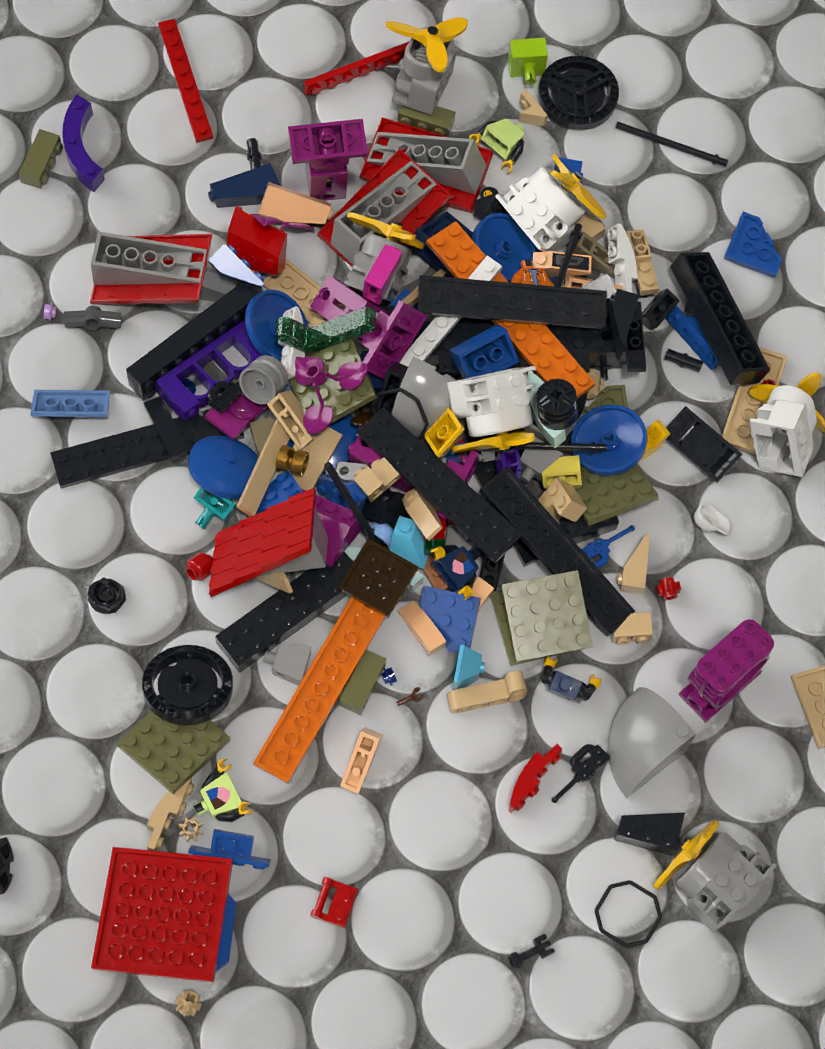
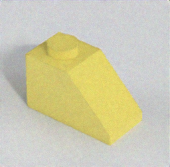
(565, 469)

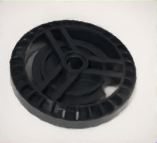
(582, 78)
(194, 668)

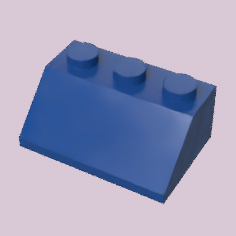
(485, 353)

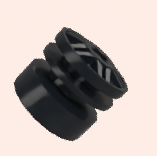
(557, 404)

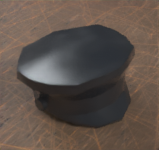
(106, 596)

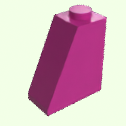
(381, 274)

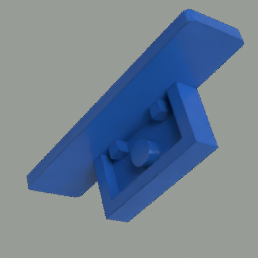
(692, 333)
(232, 846)

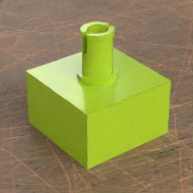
(527, 58)

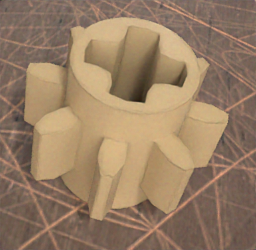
(187, 833)
(188, 1003)

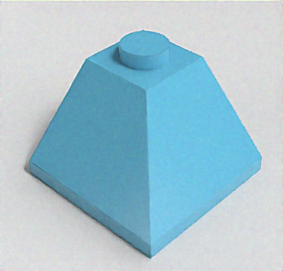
(408, 542)
(467, 668)

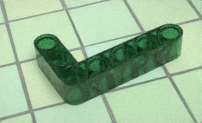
(327, 333)

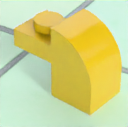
(656, 435)

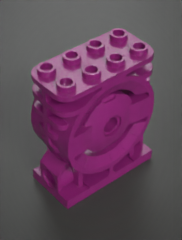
(727, 669)

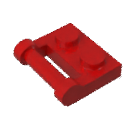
(341, 903)

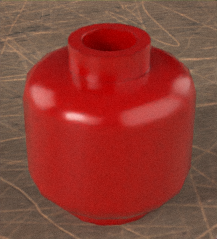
(199, 566)

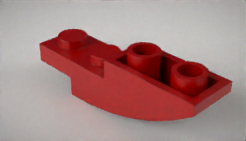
(527, 782)

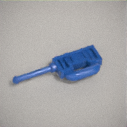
(601, 549)

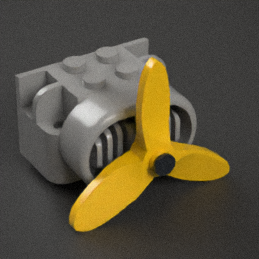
(426, 62)
(371, 249)
(719, 876)

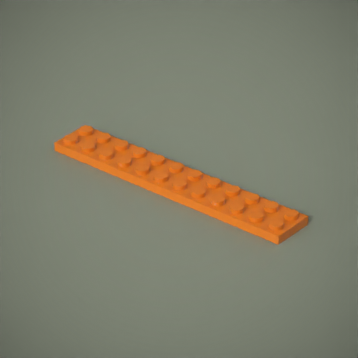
(531, 340)
(319, 690)

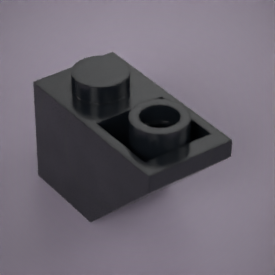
(487, 206)

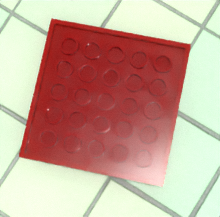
(162, 914)

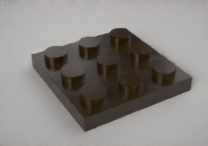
(378, 577)

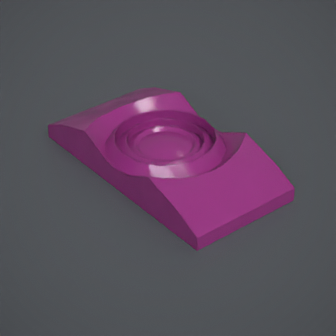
(236, 417)

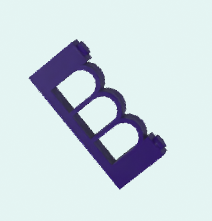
(179, 397)

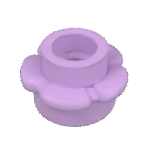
(49, 311)

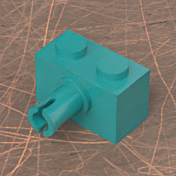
(213, 506)

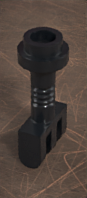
(516, 960)

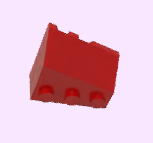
(259, 245)

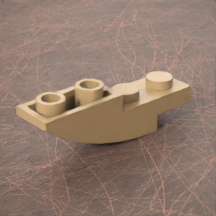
(646, 279)
(168, 807)

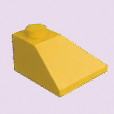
(444, 433)

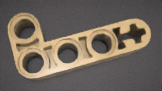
(488, 694)

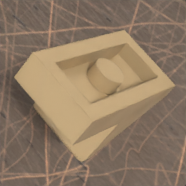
(532, 112)

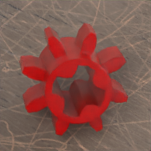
(668, 588)

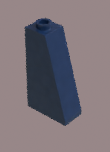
(243, 188)

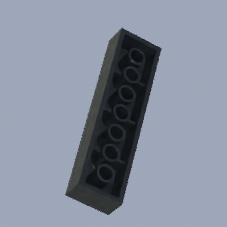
(720, 318)
(188, 340)
(283, 614)

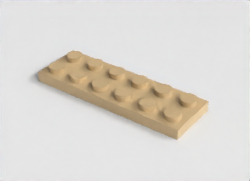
(744, 407)

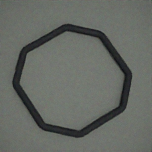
(409, 395)
(612, 936)

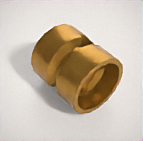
(294, 460)

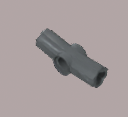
(92, 318)

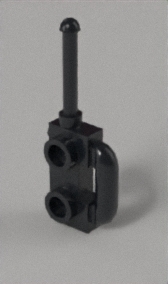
(230, 394)
(583, 771)

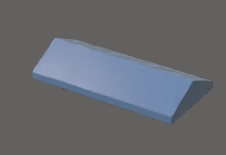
(70, 403)

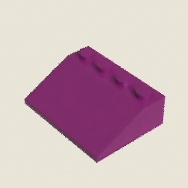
(339, 526)

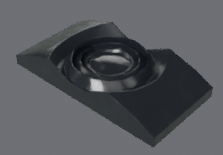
(702, 444)

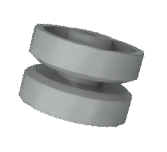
(263, 379)

